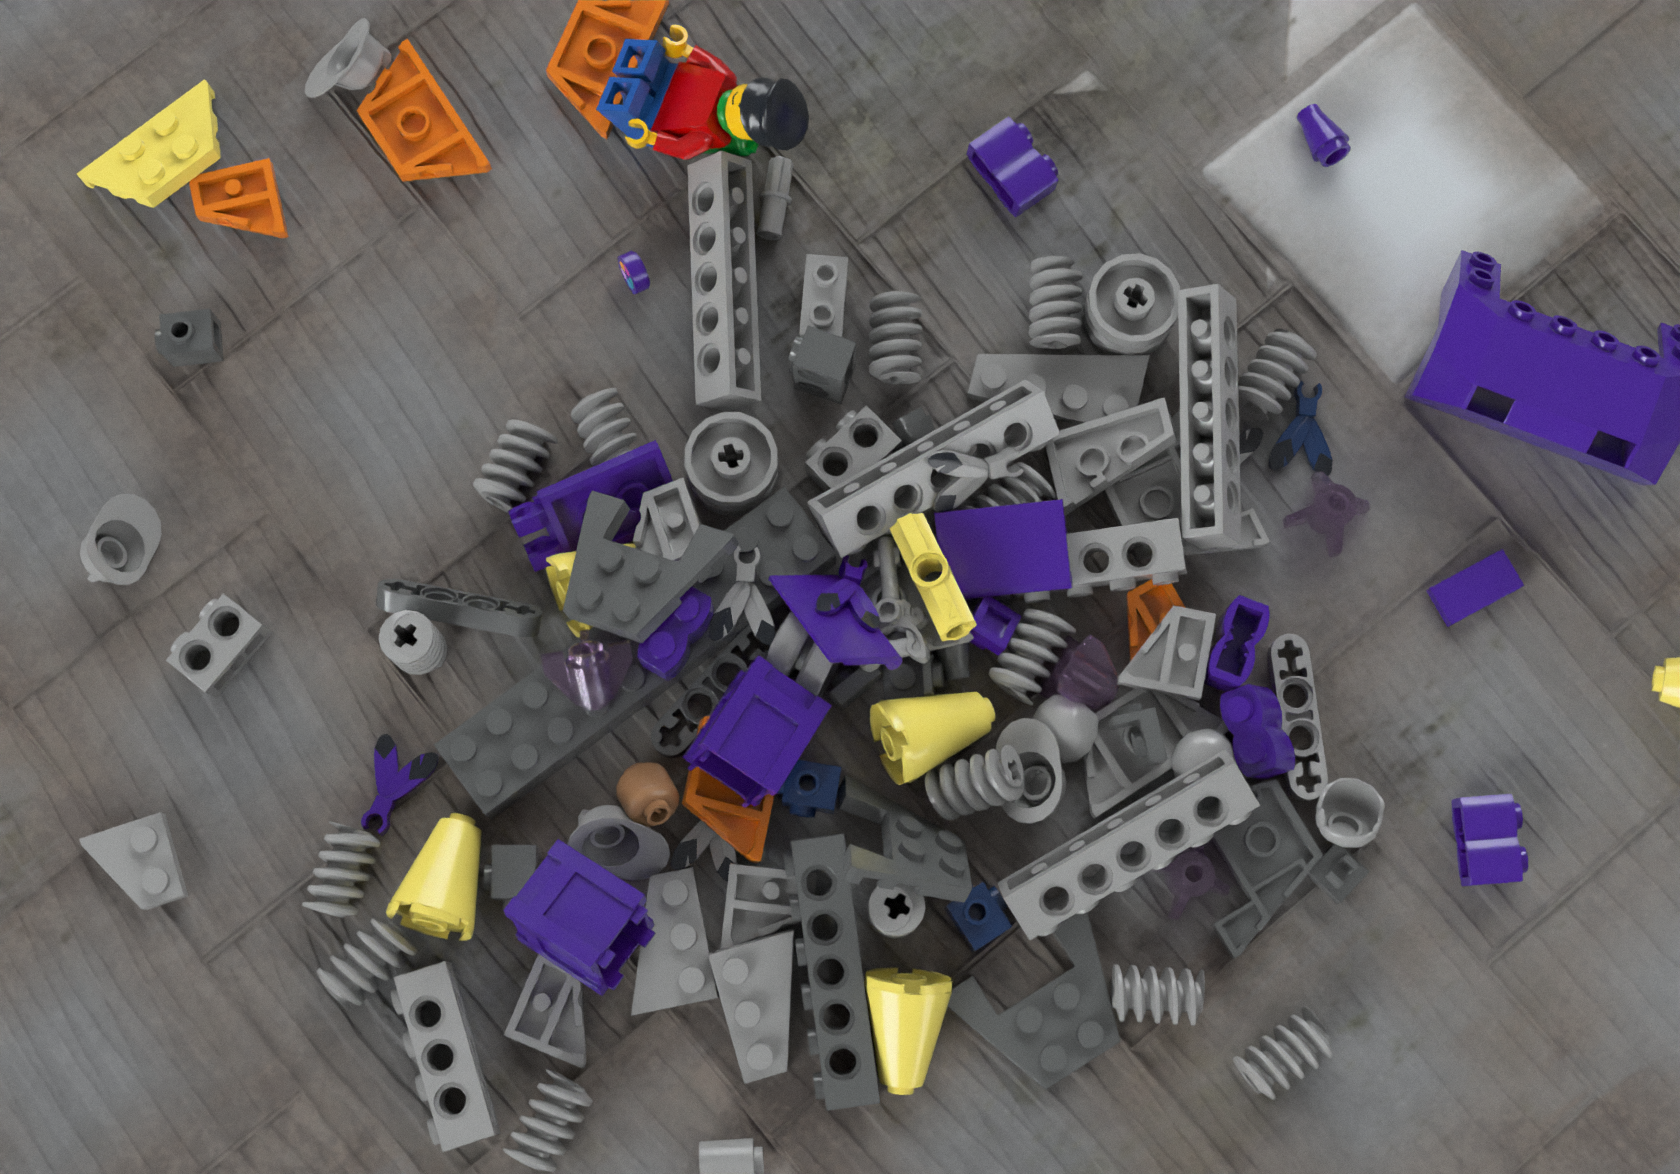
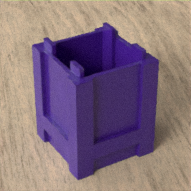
(757, 732)
(581, 917)

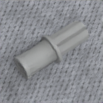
(775, 198)

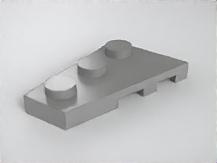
(1107, 449)
(676, 961)
(756, 1001)

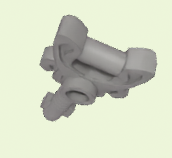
(896, 613)

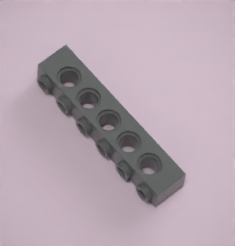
(859, 1083)

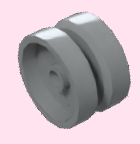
(1134, 282)
(728, 439)
(796, 650)

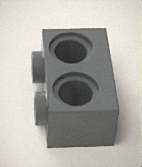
(822, 364)

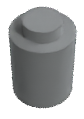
(730, 1157)

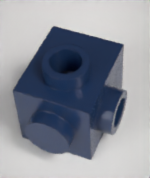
(811, 788)
(980, 916)

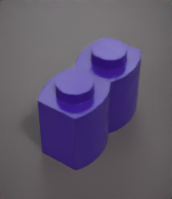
(1013, 166)
(1236, 635)
(670, 644)
(1256, 722)
(1488, 839)

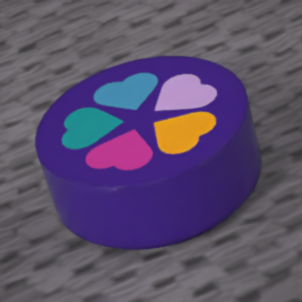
(633, 272)

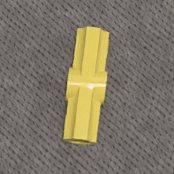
(940, 596)

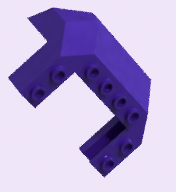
(1550, 378)

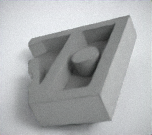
(758, 902)
(551, 1014)

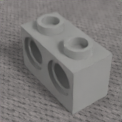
(824, 293)
(844, 448)
(227, 653)

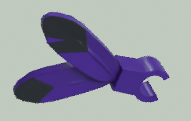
(849, 592)
(393, 783)

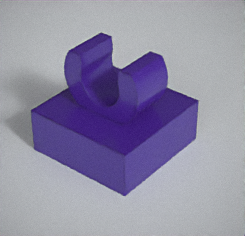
(994, 625)

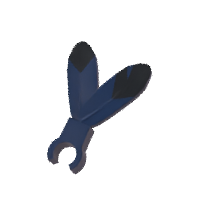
(1305, 432)

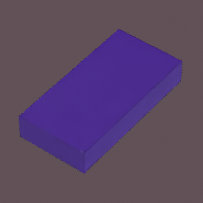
(1475, 588)

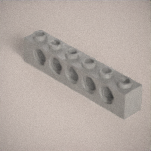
(724, 282)
(1209, 417)
(875, 486)
(1138, 823)

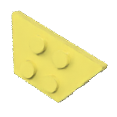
(161, 152)

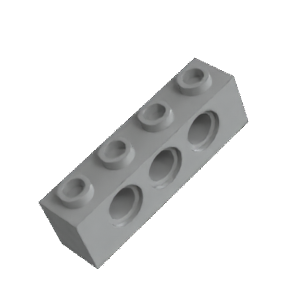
(1160, 536)
(478, 1117)

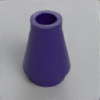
(1324, 138)

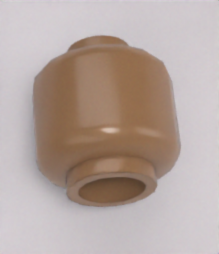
(647, 794)

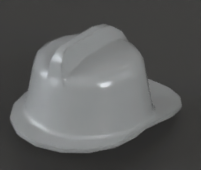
(351, 63)
(121, 540)
(1041, 766)
(619, 843)

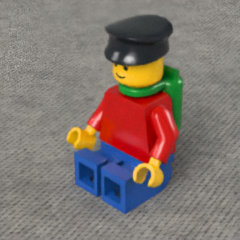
(698, 102)

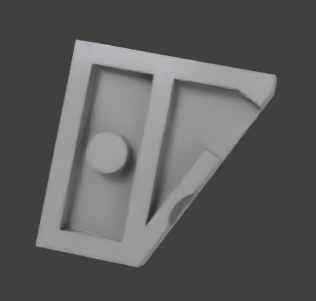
(666, 520)
(1173, 655)
(140, 860)

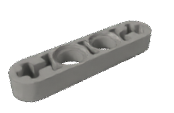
(1304, 716)

